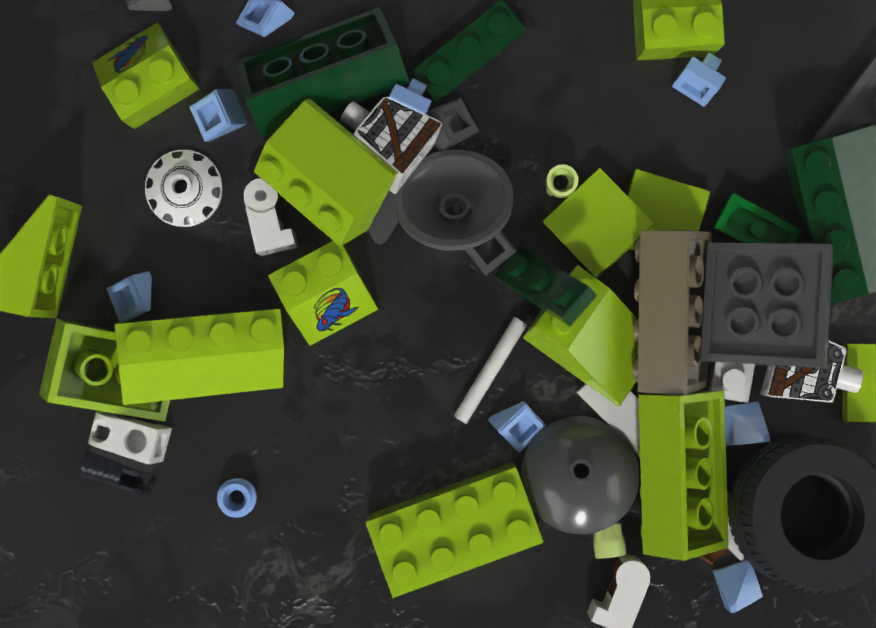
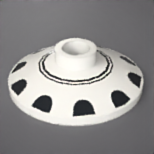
(202, 192)

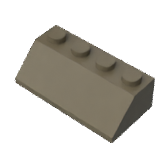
(670, 311)

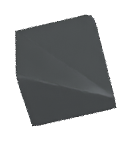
(491, 253)

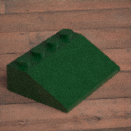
(837, 204)

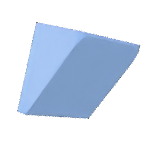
(218, 114)

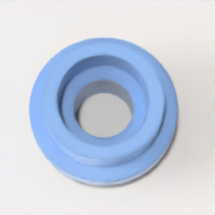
(228, 506)

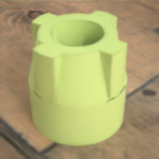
(568, 174)
(609, 542)

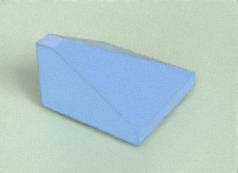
(264, 16)
(131, 296)
(745, 424)
(517, 425)
(737, 585)

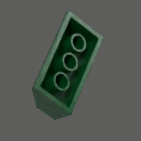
(328, 66)

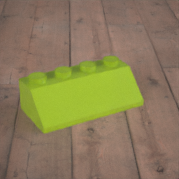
(200, 356)
(683, 474)

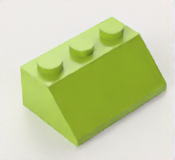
(325, 173)

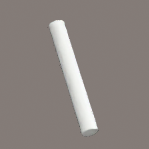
(490, 370)

